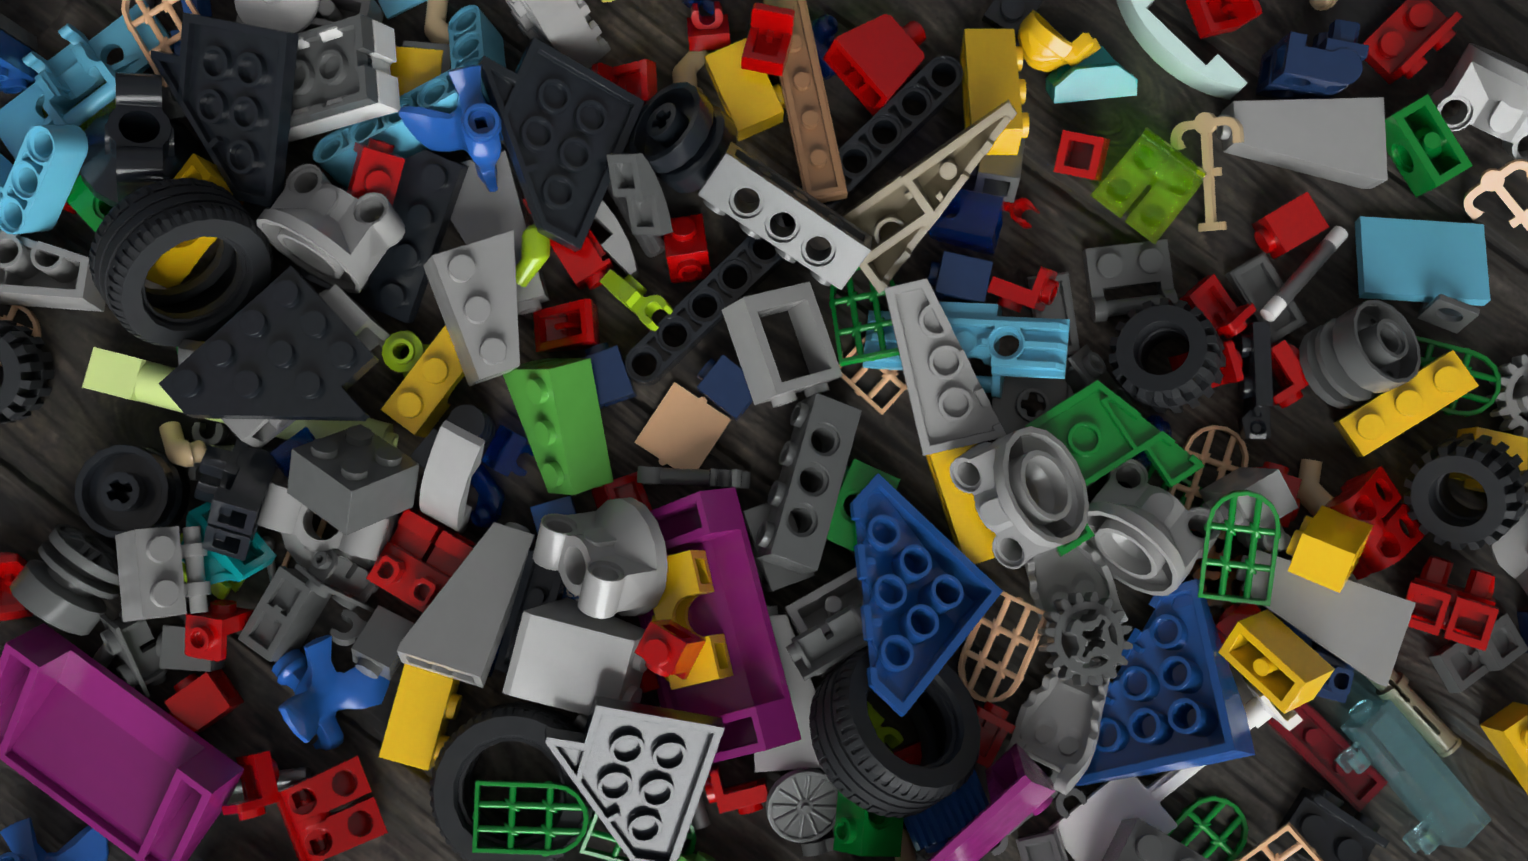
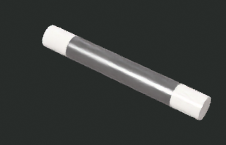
(1303, 273)

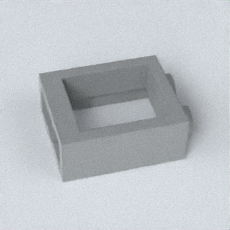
(755, 353)

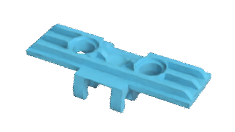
(73, 76)
(978, 331)

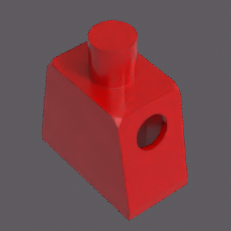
(877, 59)

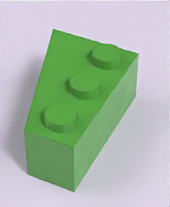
(562, 422)

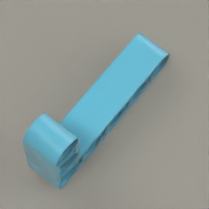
(469, 40)
(40, 178)

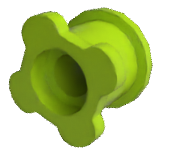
(393, 347)

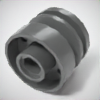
(1360, 354)
(70, 581)

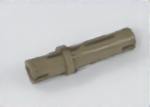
(1408, 702)

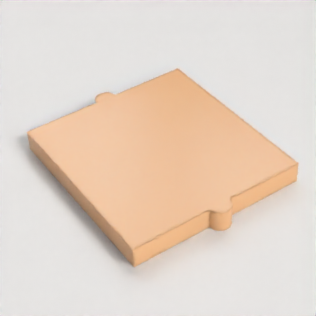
(682, 429)

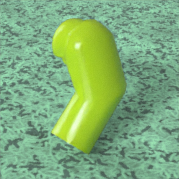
(534, 253)

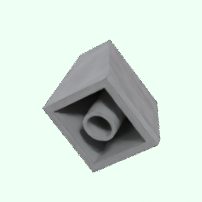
(572, 657)

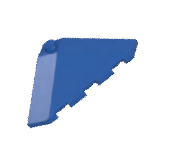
(915, 593)
(1172, 699)

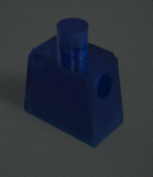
(976, 223)

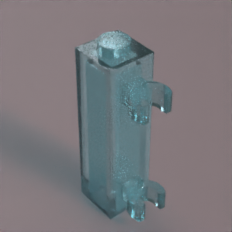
(1414, 773)

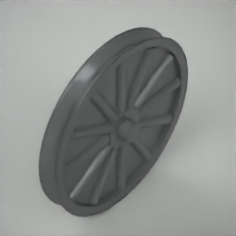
(802, 805)

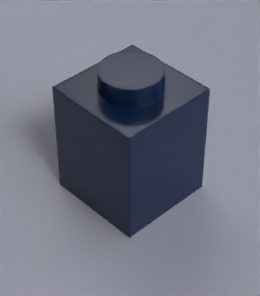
(960, 278)
(610, 375)
(725, 386)

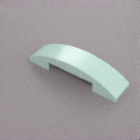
(1173, 56)

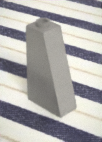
(1315, 137)
(487, 214)
(470, 613)
(1354, 625)
(798, 753)

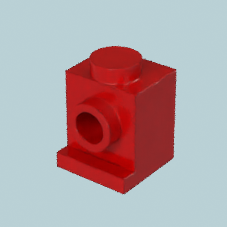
(669, 648)

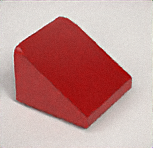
(621, 488)

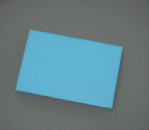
(1421, 260)

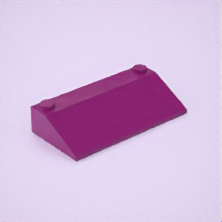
(757, 697)
(108, 750)
(1015, 791)

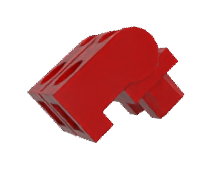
(1386, 540)
(419, 559)
(1462, 613)
(308, 818)

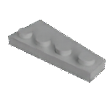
(940, 382)

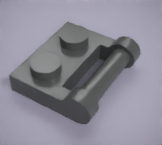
(1127, 267)

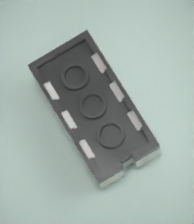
(343, 76)

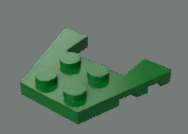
(1107, 432)

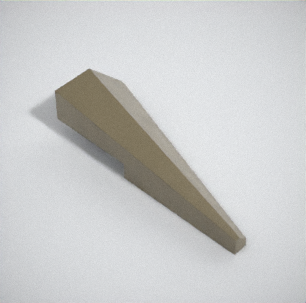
(912, 201)

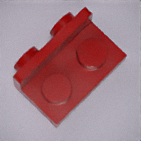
(1406, 37)

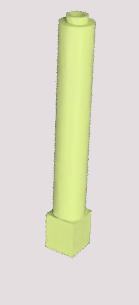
(140, 380)

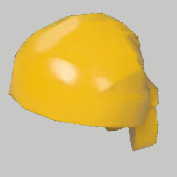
(1048, 49)

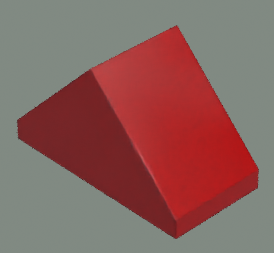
(567, 326)

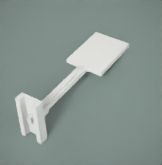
(1093, 825)

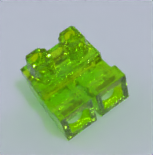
(1168, 173)

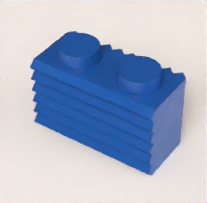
(946, 818)

